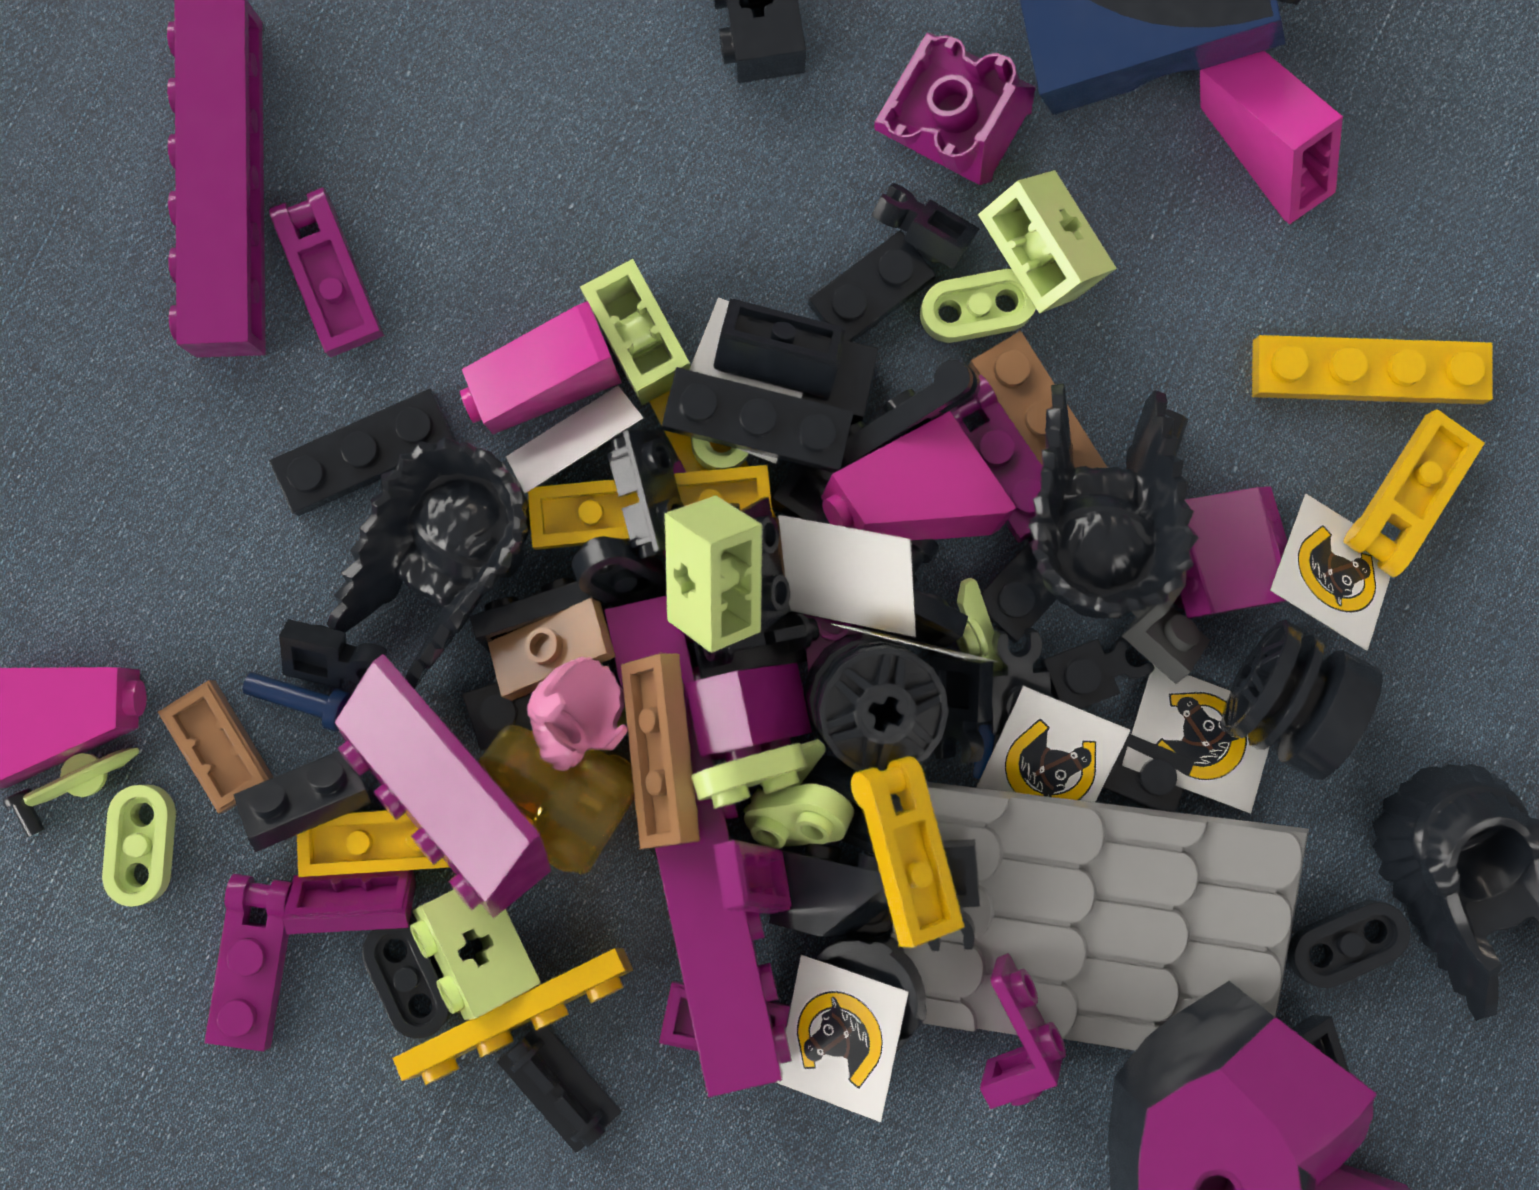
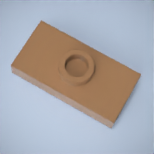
(535, 650)
(215, 744)

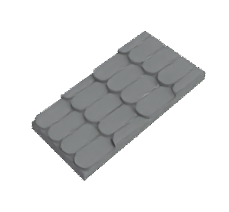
(1110, 912)

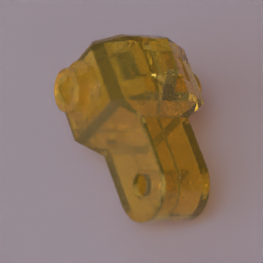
(569, 808)

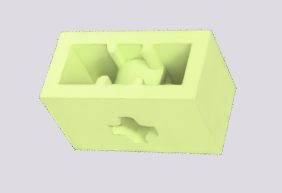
(1046, 240)
(636, 330)
(713, 572)
(502, 964)

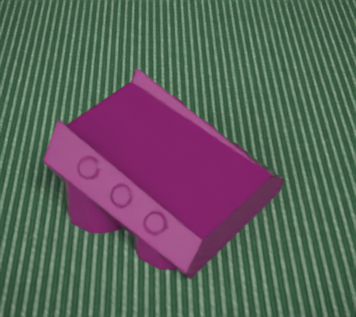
(957, 107)
(1235, 552)

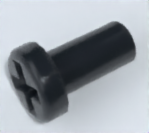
(26, 814)

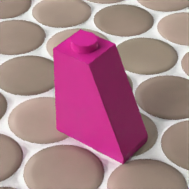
(1275, 130)
(540, 371)
(920, 488)
(63, 713)

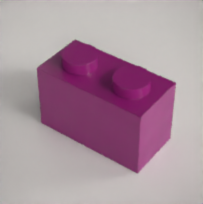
(748, 711)

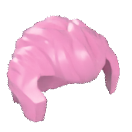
(576, 712)

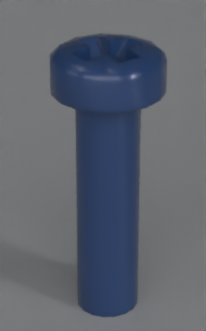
(298, 698)

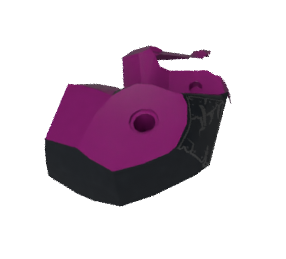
(1236, 1105)

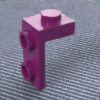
(1028, 1070)

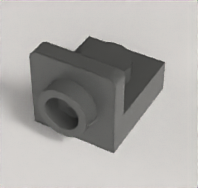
(1167, 638)

